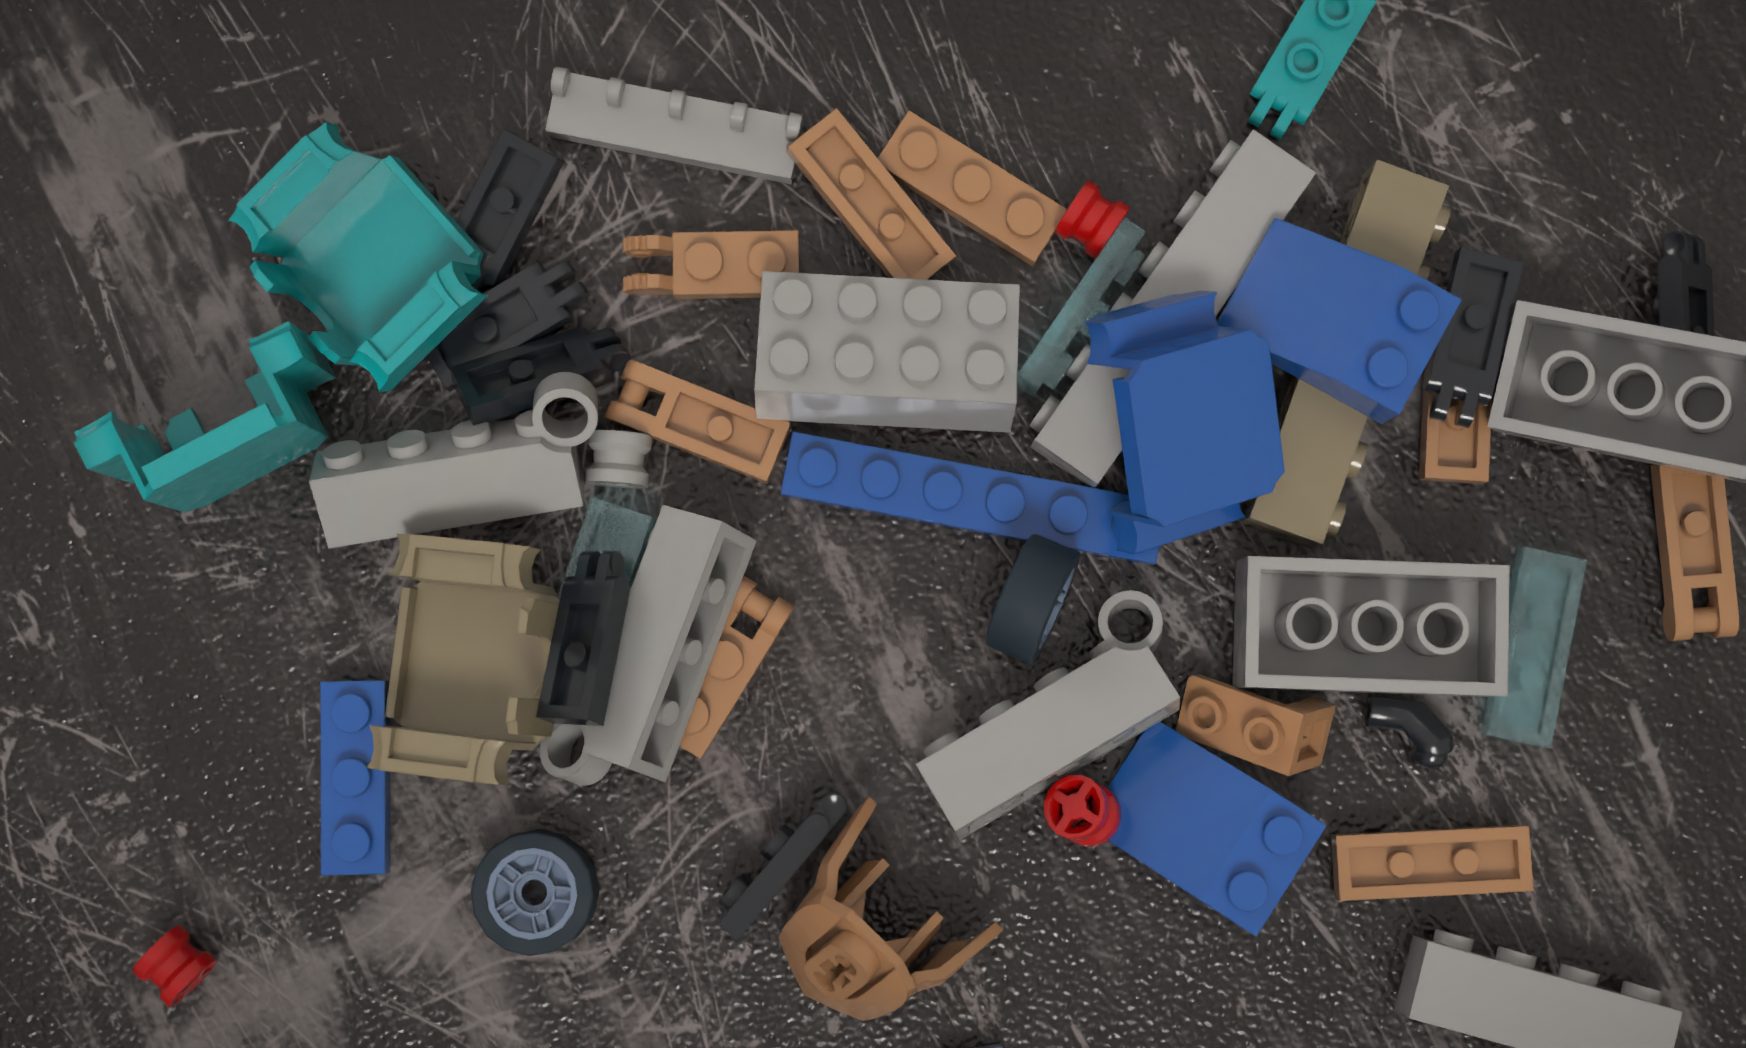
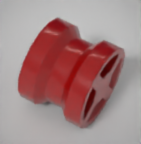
(1091, 219)
(1069, 803)
(174, 966)

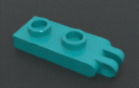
(1307, 60)

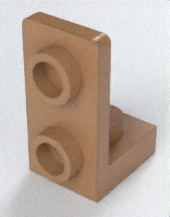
(1255, 727)

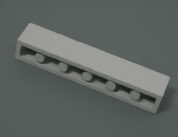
(1208, 255)

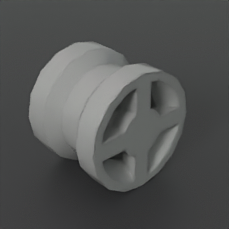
(618, 459)

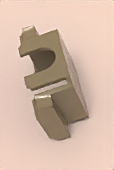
(465, 660)

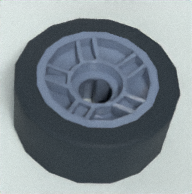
(1032, 598)
(511, 916)

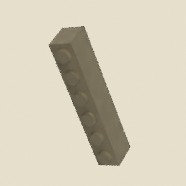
(1320, 436)

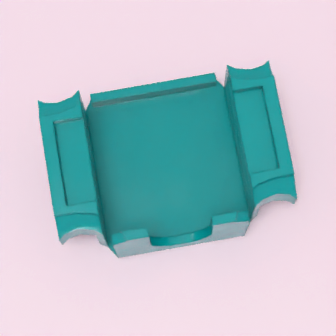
(361, 254)
(232, 455)

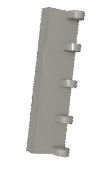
(672, 126)

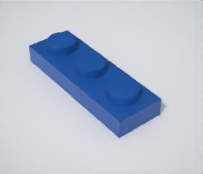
(353, 796)

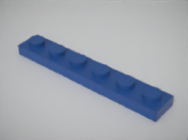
(954, 495)

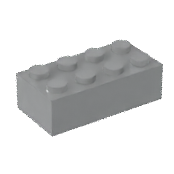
(887, 351)
(1624, 390)
(1371, 626)

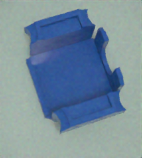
(1190, 417)

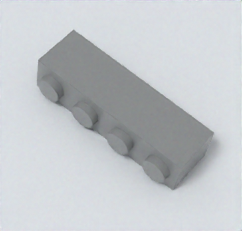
(1525, 1006)

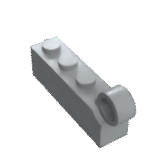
(456, 474)
(663, 650)
(1054, 730)

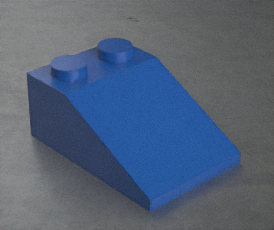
(1341, 318)
(1209, 826)

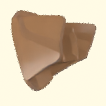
(844, 959)

